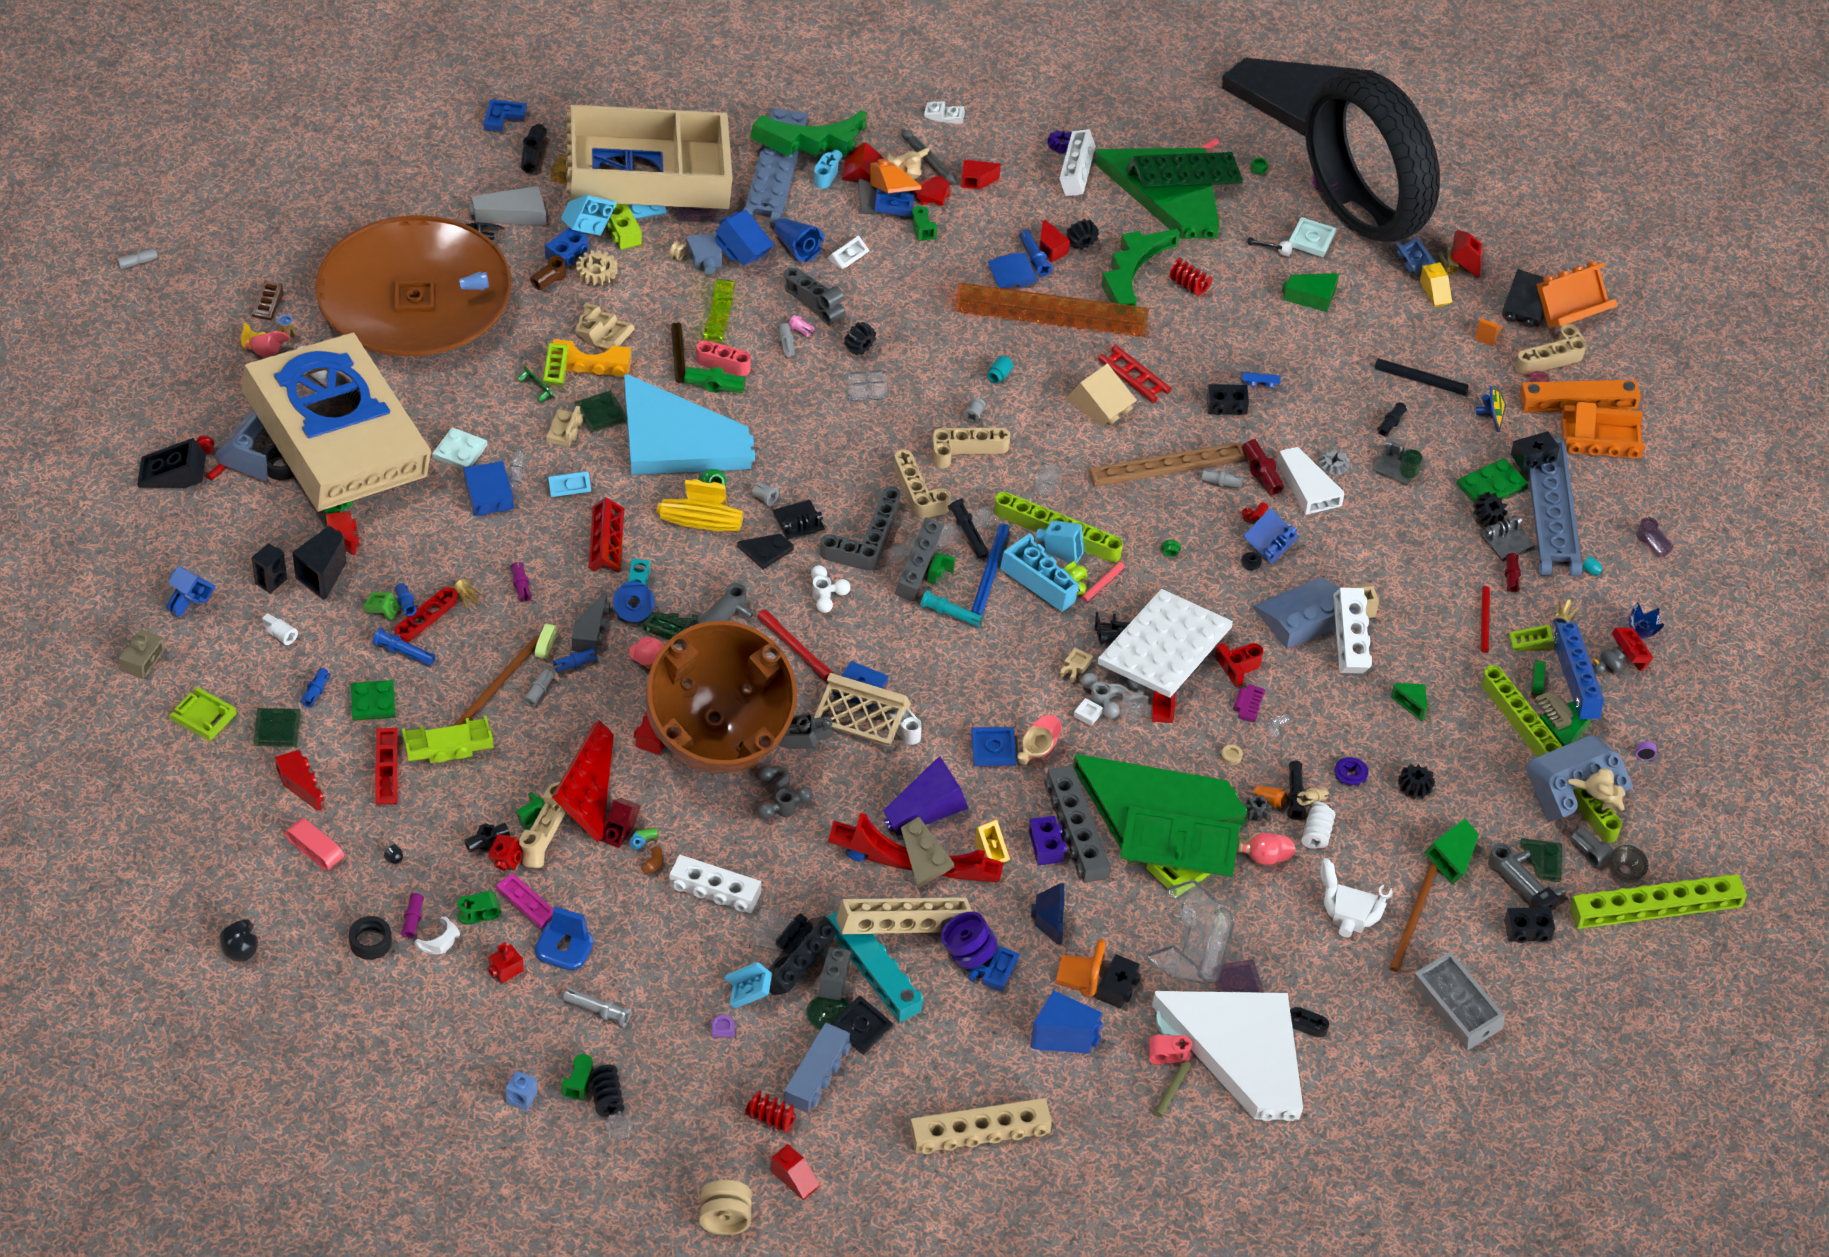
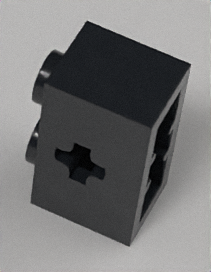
(1535, 450)
(1118, 981)

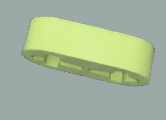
(545, 641)

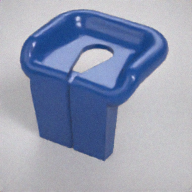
(565, 923)

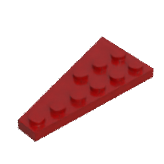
(586, 781)

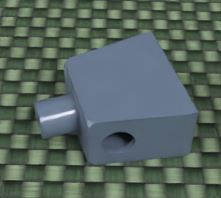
(704, 252)

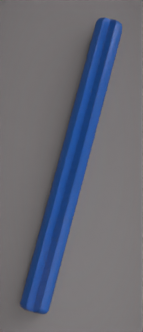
(990, 569)

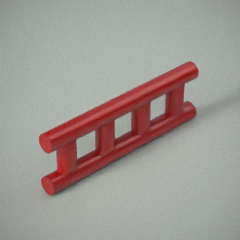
(1137, 382)

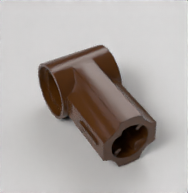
(552, 272)

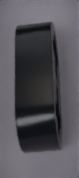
(1308, 1022)

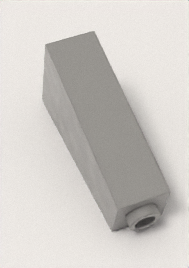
(510, 207)

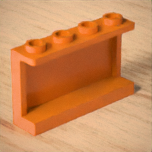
(1574, 295)
(1615, 433)

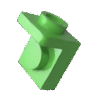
(382, 603)

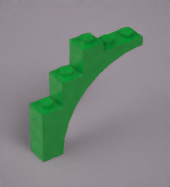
(812, 139)
(1135, 252)

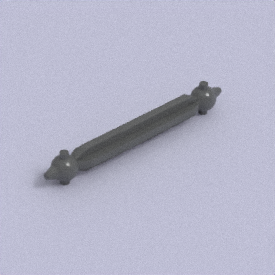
(930, 158)

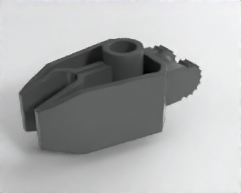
(806, 731)

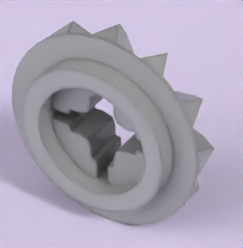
(1339, 467)

